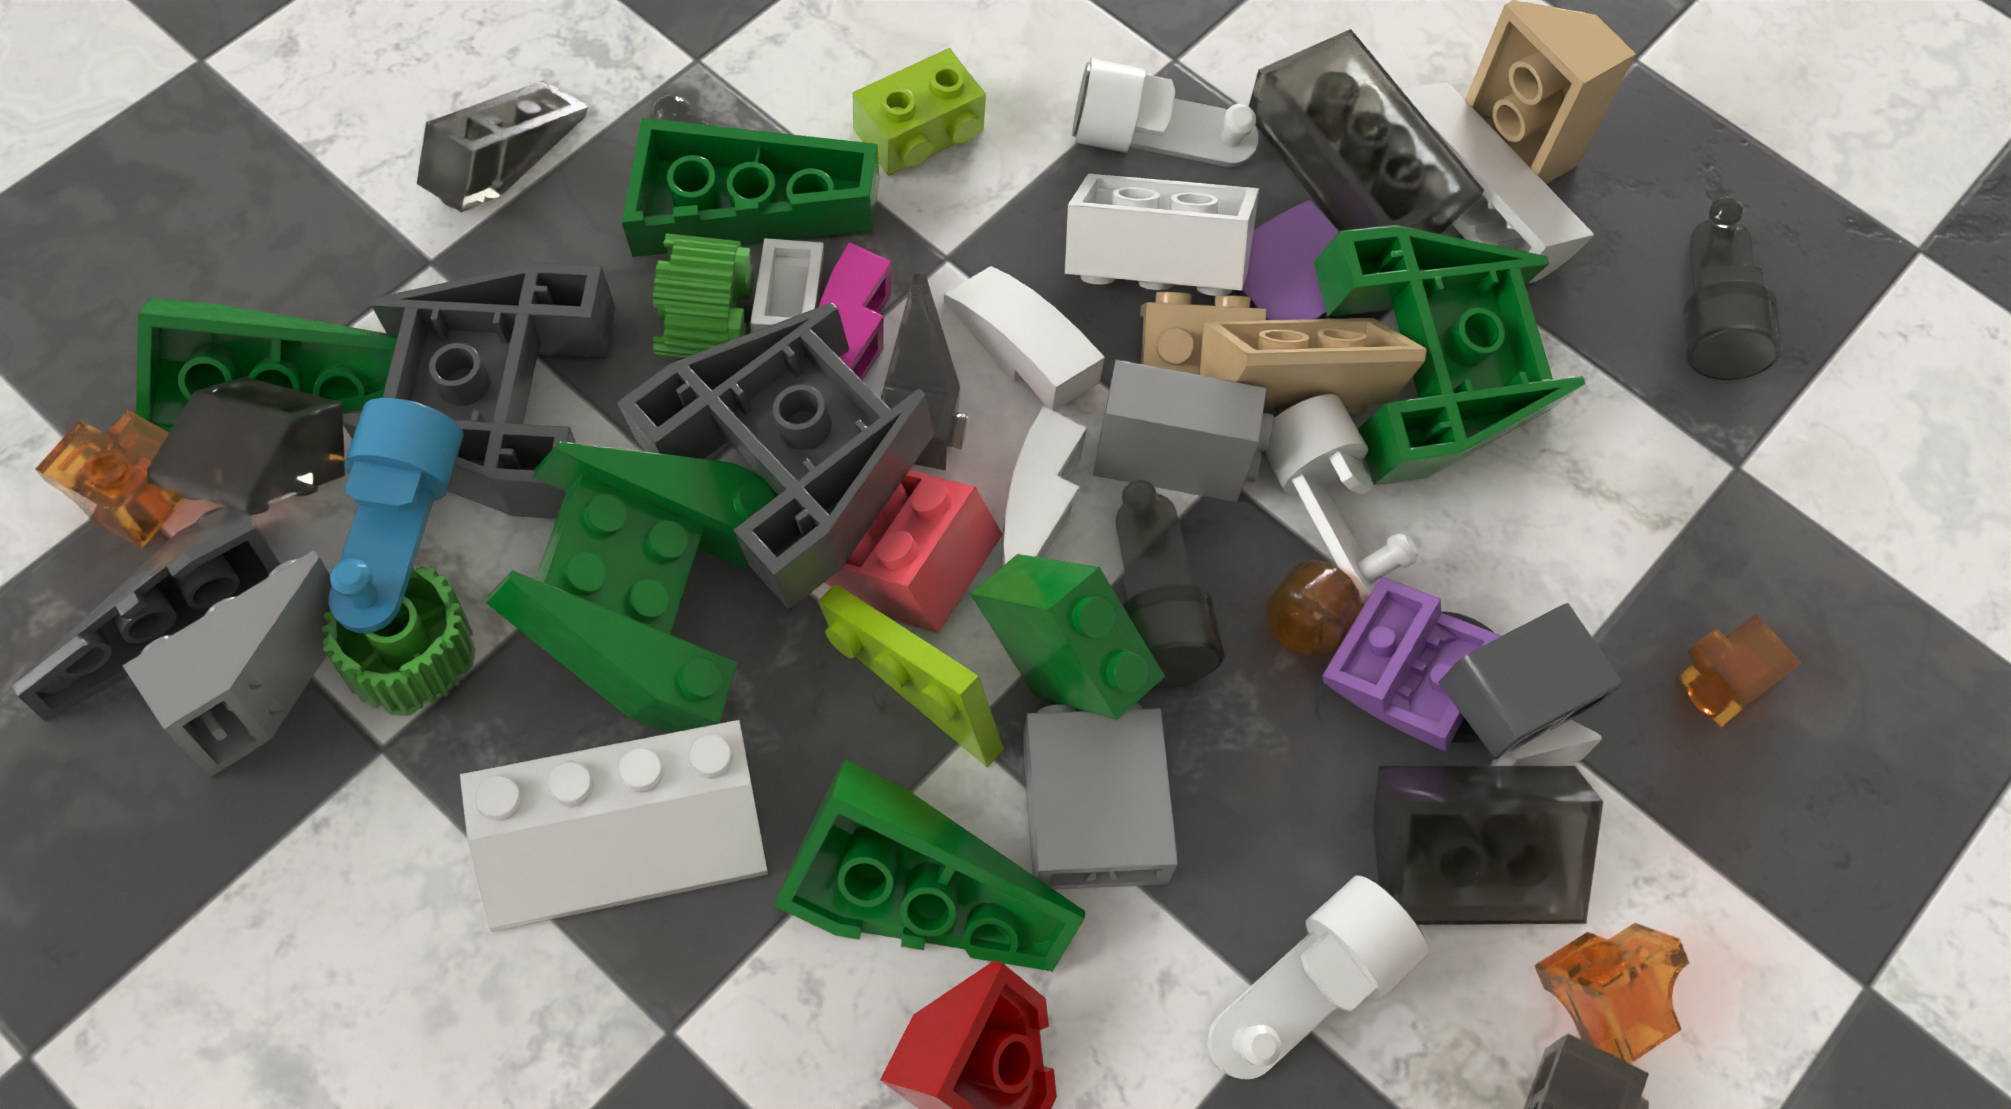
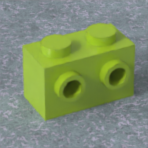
(919, 111)

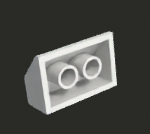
(1161, 233)

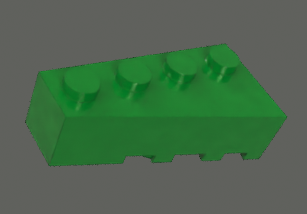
(745, 185)

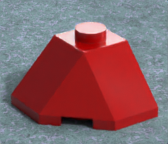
(976, 1047)

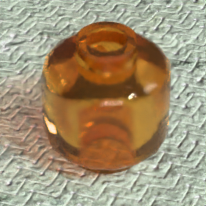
(1313, 608)

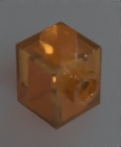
(1736, 669)

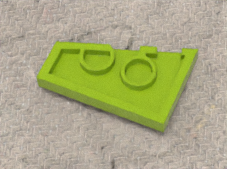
(916, 670)

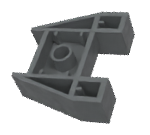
(473, 357)
(802, 427)

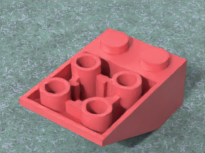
(921, 551)

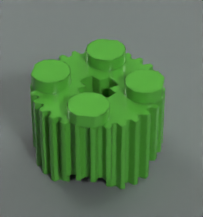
(701, 294)
(411, 655)

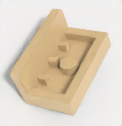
(1175, 328)

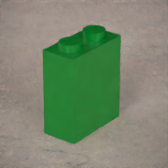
(1068, 634)

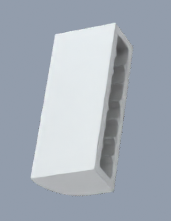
(1516, 203)

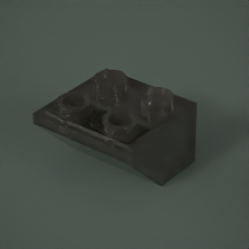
(251, 446)

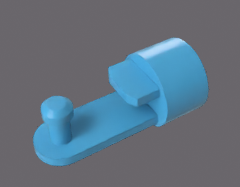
(396, 472)

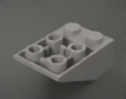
(240, 667)

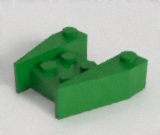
(1479, 334)
(620, 573)

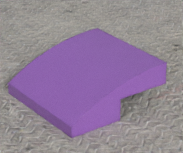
(1282, 265)
(1399, 656)

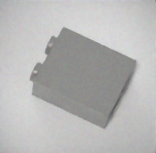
(1182, 431)
(1098, 798)

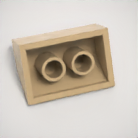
(1548, 82)
(1312, 358)

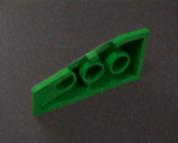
(206, 344)
(909, 873)

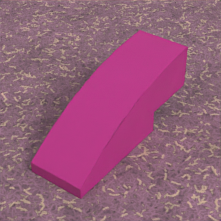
(860, 291)

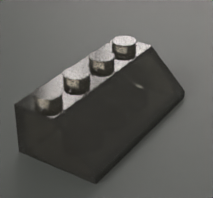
(1359, 140)

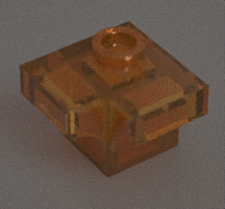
(110, 476)
(1618, 988)

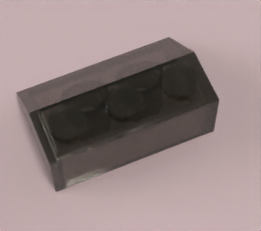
(1487, 843)

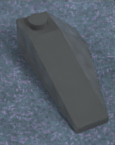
(170, 591)

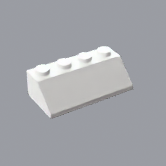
(612, 825)

